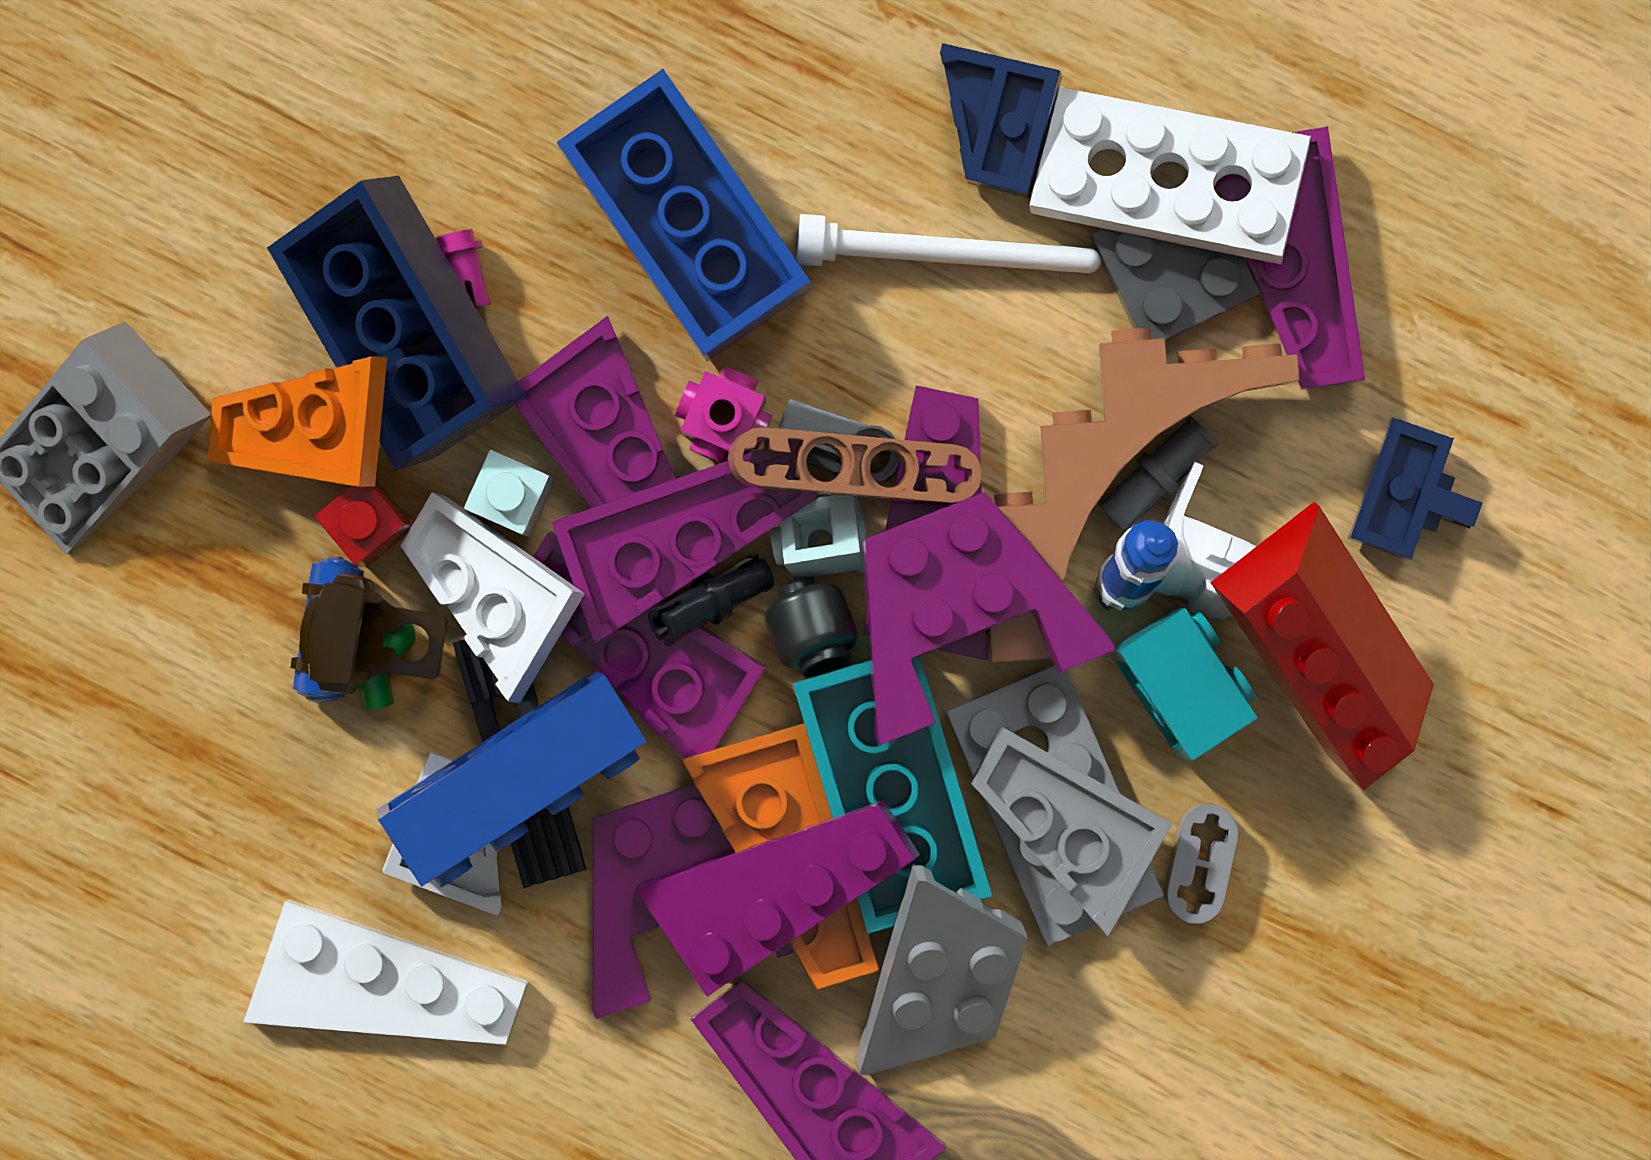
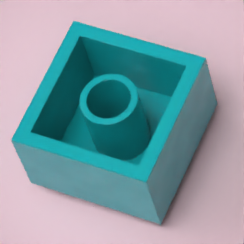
(1185, 683)

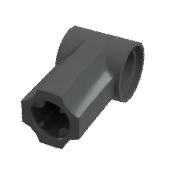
(809, 418)

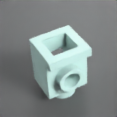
(828, 517)

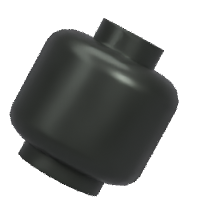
(811, 627)

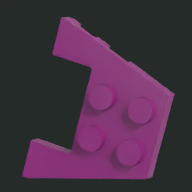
(949, 581)
(630, 850)

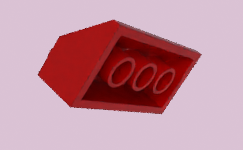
(1330, 645)

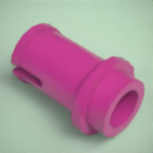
(463, 256)

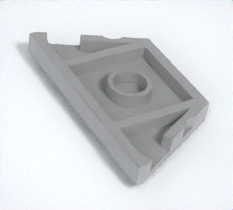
(940, 976)

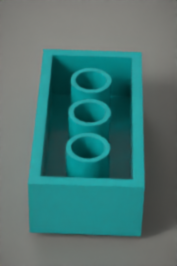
(907, 773)

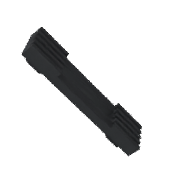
(551, 843)

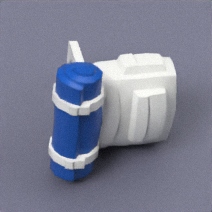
(1171, 559)

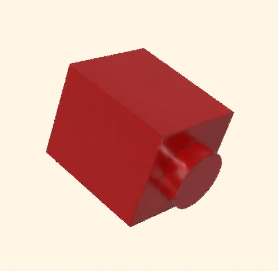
(364, 523)

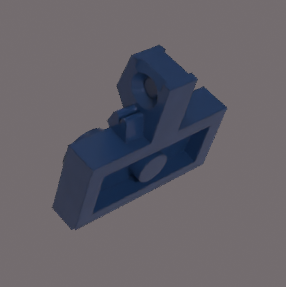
(1409, 491)

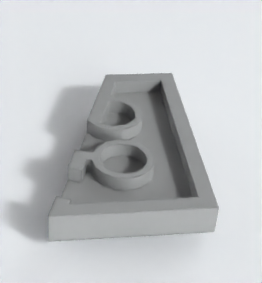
(1072, 824)

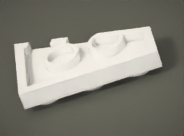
(494, 589)

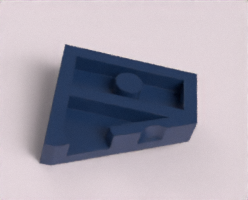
(1000, 116)

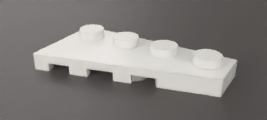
(367, 981)

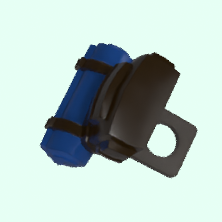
(346, 634)

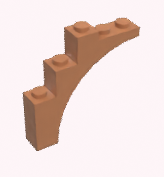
(1084, 456)

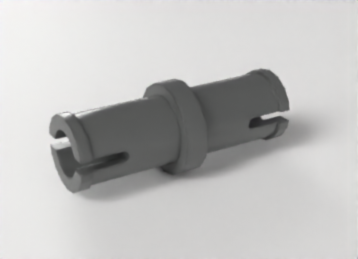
(1158, 474)

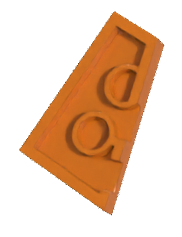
(305, 426)

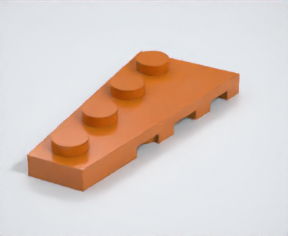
(769, 791)

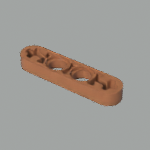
(855, 461)

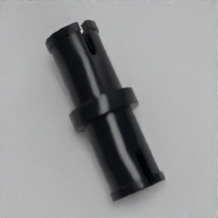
(710, 599)

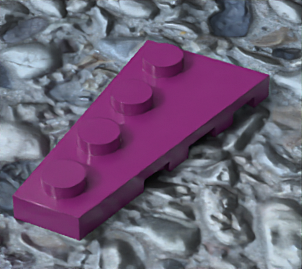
(1312, 287)
(666, 536)
(763, 897)
(804, 1088)

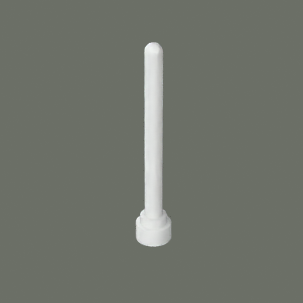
(824, 241)

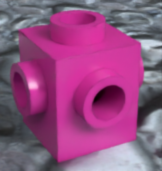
(696, 404)

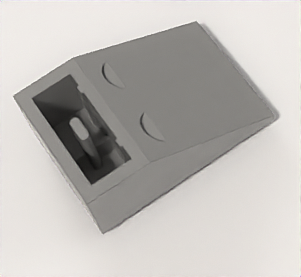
(96, 434)

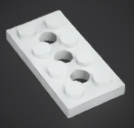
(1182, 215)

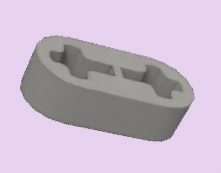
(1216, 866)

